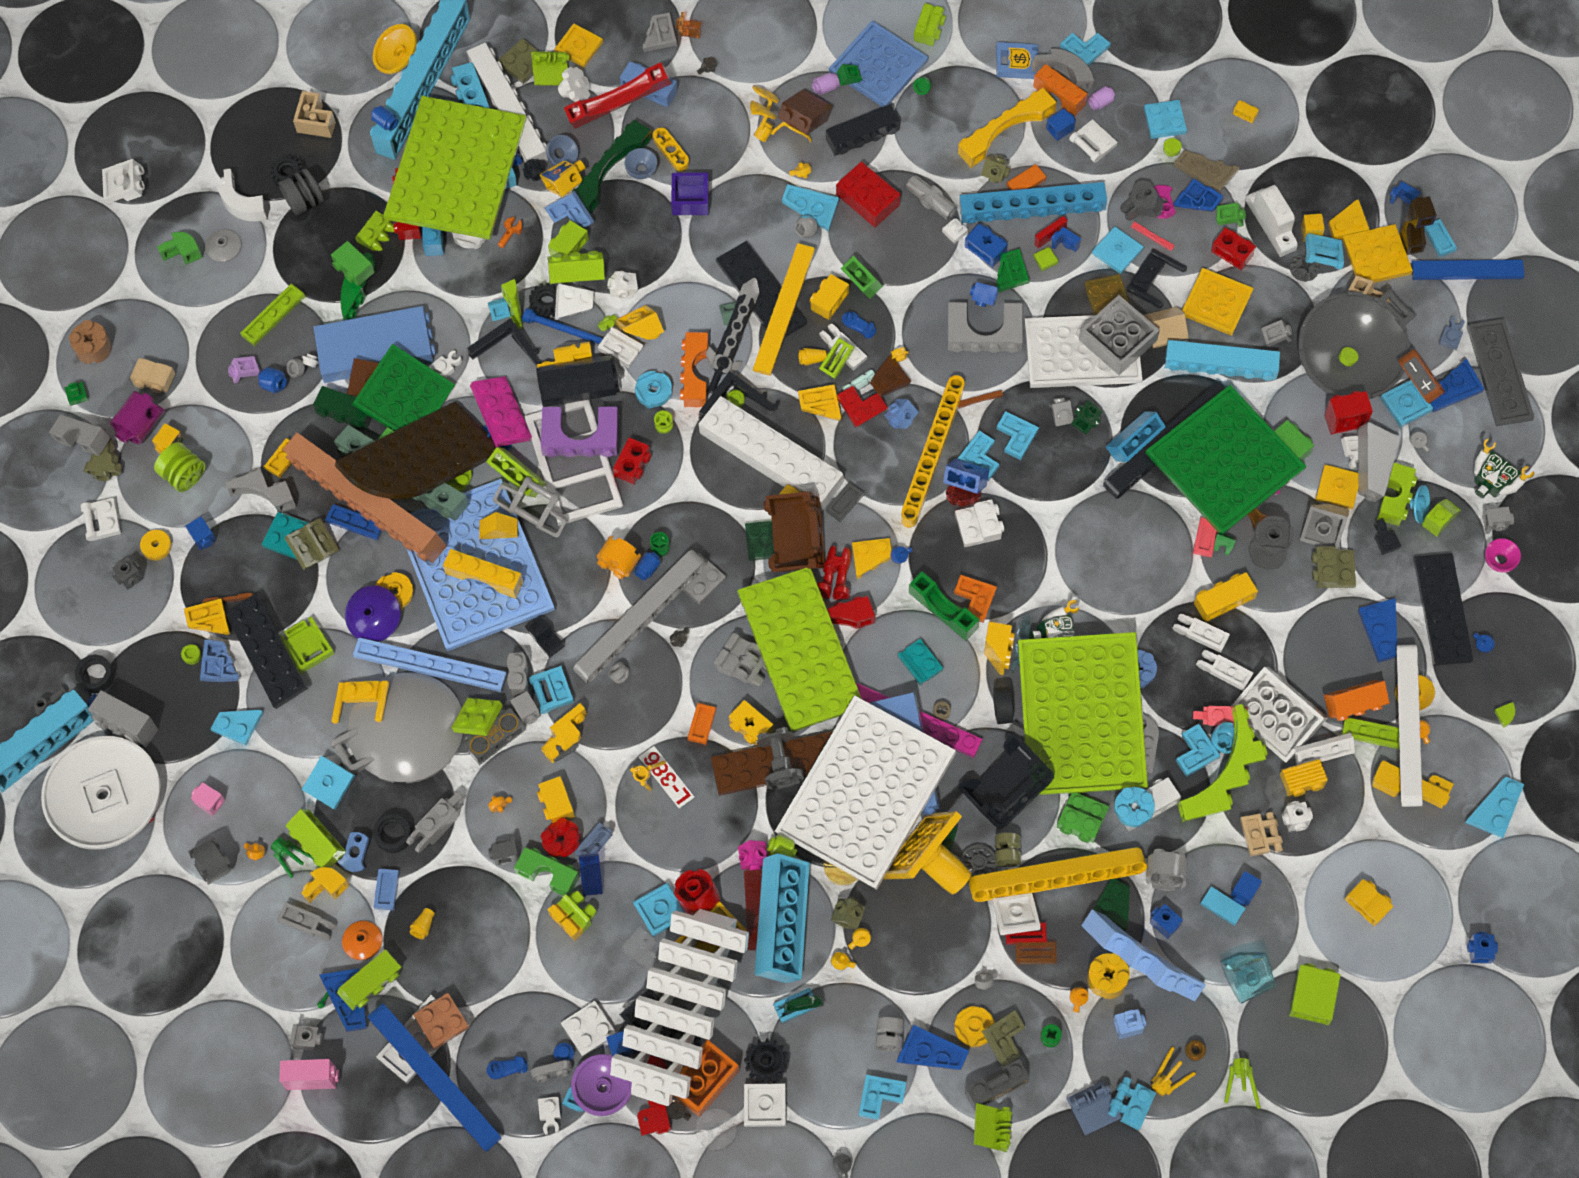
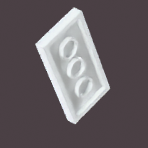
(393, 1059)

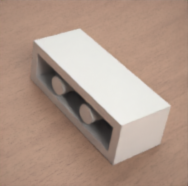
(1163, 795)

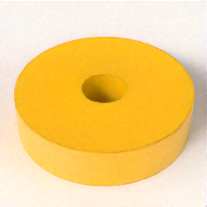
(150, 539)

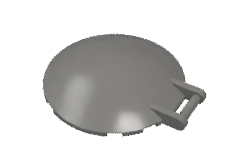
(413, 736)

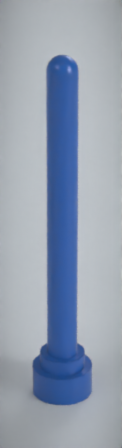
(530, 316)

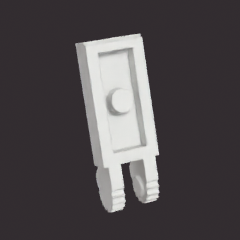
(857, 356)
(1202, 632)
(1225, 670)

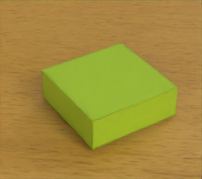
(1045, 259)

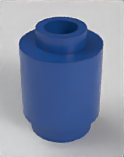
(384, 118)
(647, 565)

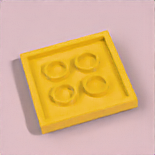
(1377, 254)
(1217, 301)

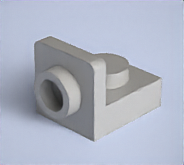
(1277, 332)

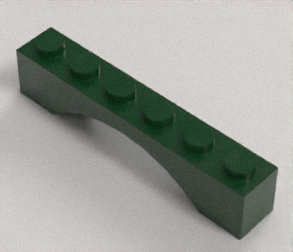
(633, 137)

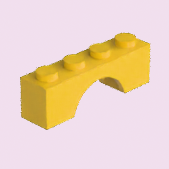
(500, 578)

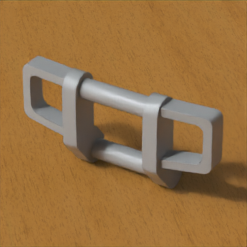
(513, 508)

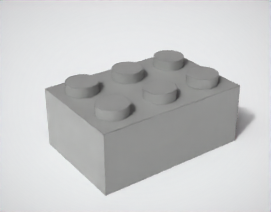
(122, 719)

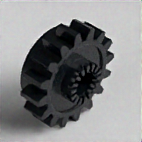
(765, 1050)

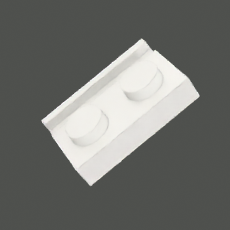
(620, 347)

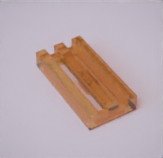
(1018, 953)

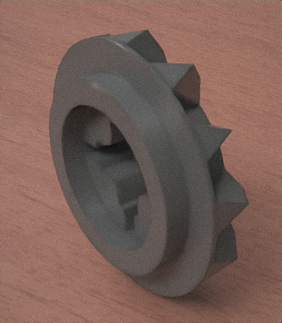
(1302, 274)

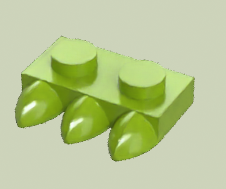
(374, 231)

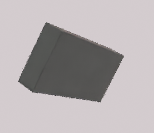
(844, 502)

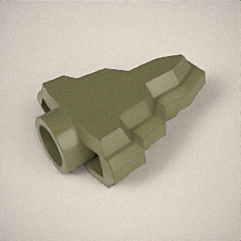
(105, 464)

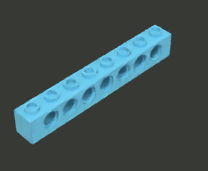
(467, 74)

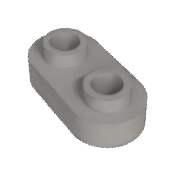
(557, 1069)

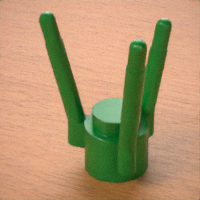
(282, 849)

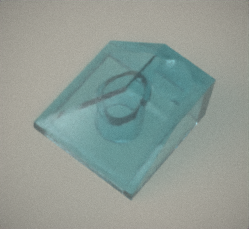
(1248, 974)

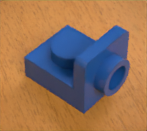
(1404, 192)
(1067, 238)

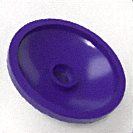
(384, 613)

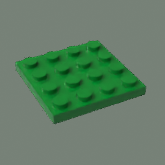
(402, 390)

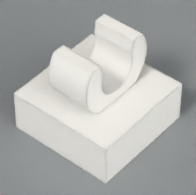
(955, 230)

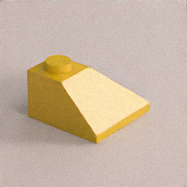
(641, 323)

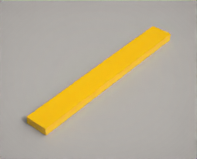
(783, 309)

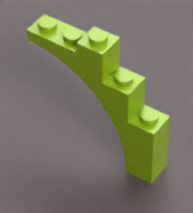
(1243, 753)

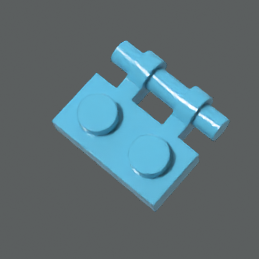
(1137, 1107)

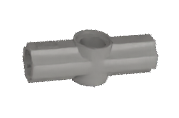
(931, 197)

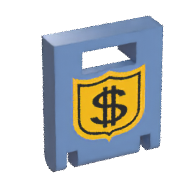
(1018, 59)

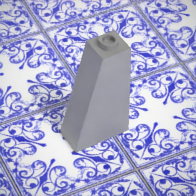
(1375, 460)

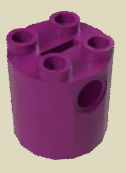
(136, 418)

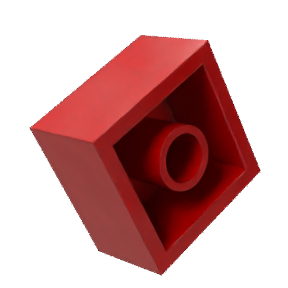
(1348, 412)

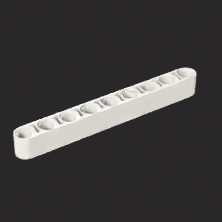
(1409, 726)

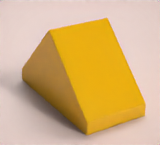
(498, 526)

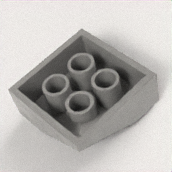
(1118, 335)

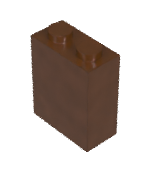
(804, 112)

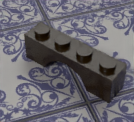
(1420, 214)

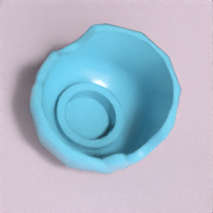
(1223, 737)

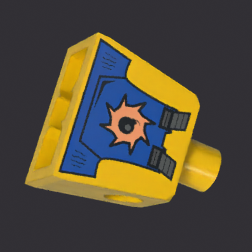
(563, 177)

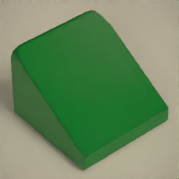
(848, 74)

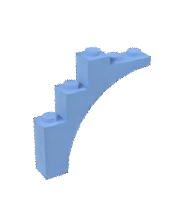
(1141, 958)

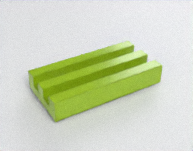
(842, 362)

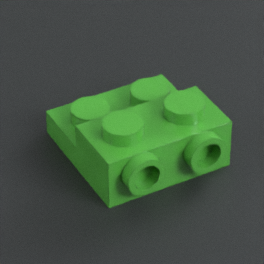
(1082, 817)

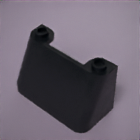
(1009, 783)

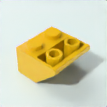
(999, 645)

